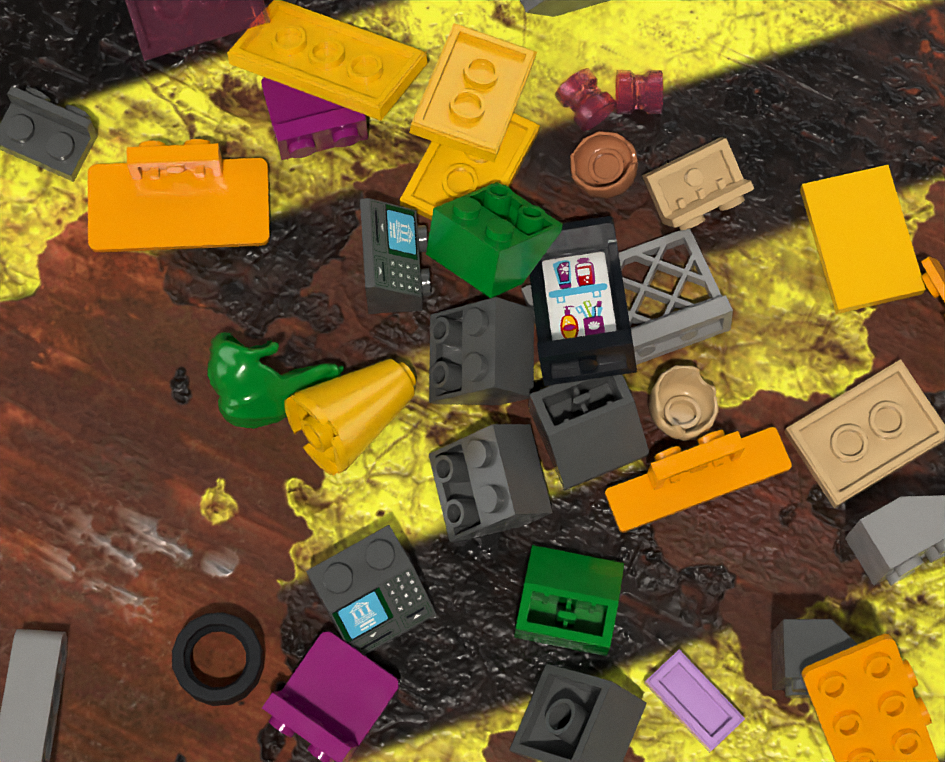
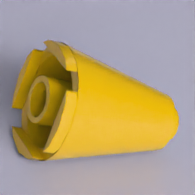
(349, 412)

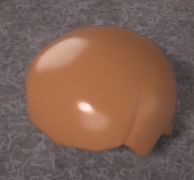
(604, 165)

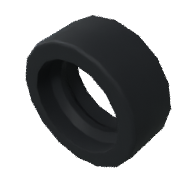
(192, 634)

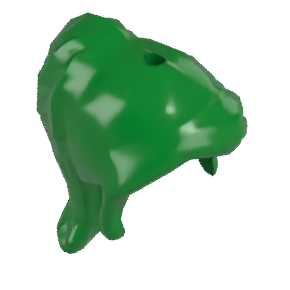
(252, 392)

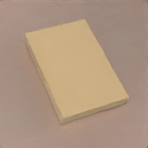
(867, 433)

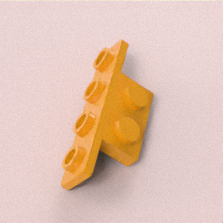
(697, 476)

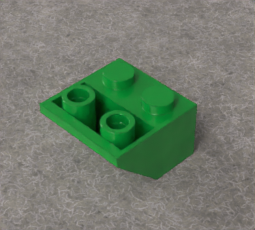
(491, 238)
(569, 600)

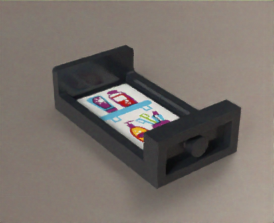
(582, 305)

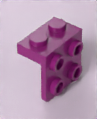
(309, 123)
(332, 699)

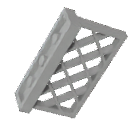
(675, 328)

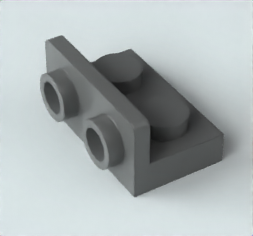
(46, 133)

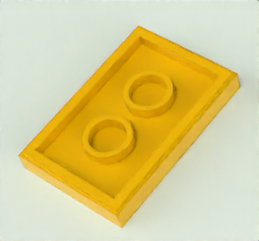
(473, 92)
(450, 173)
(862, 239)

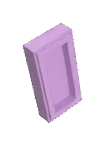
(694, 701)

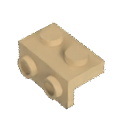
(697, 185)

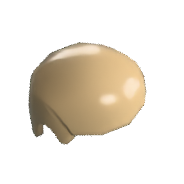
(683, 403)

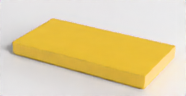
(329, 59)

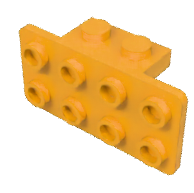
(178, 199)
(870, 704)

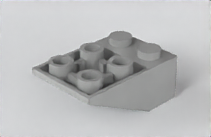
(899, 536)

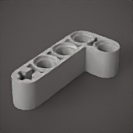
(32, 695)

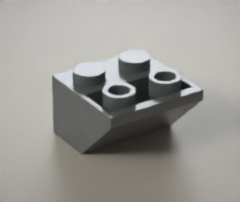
(482, 354)
(588, 427)
(490, 482)
(799, 644)

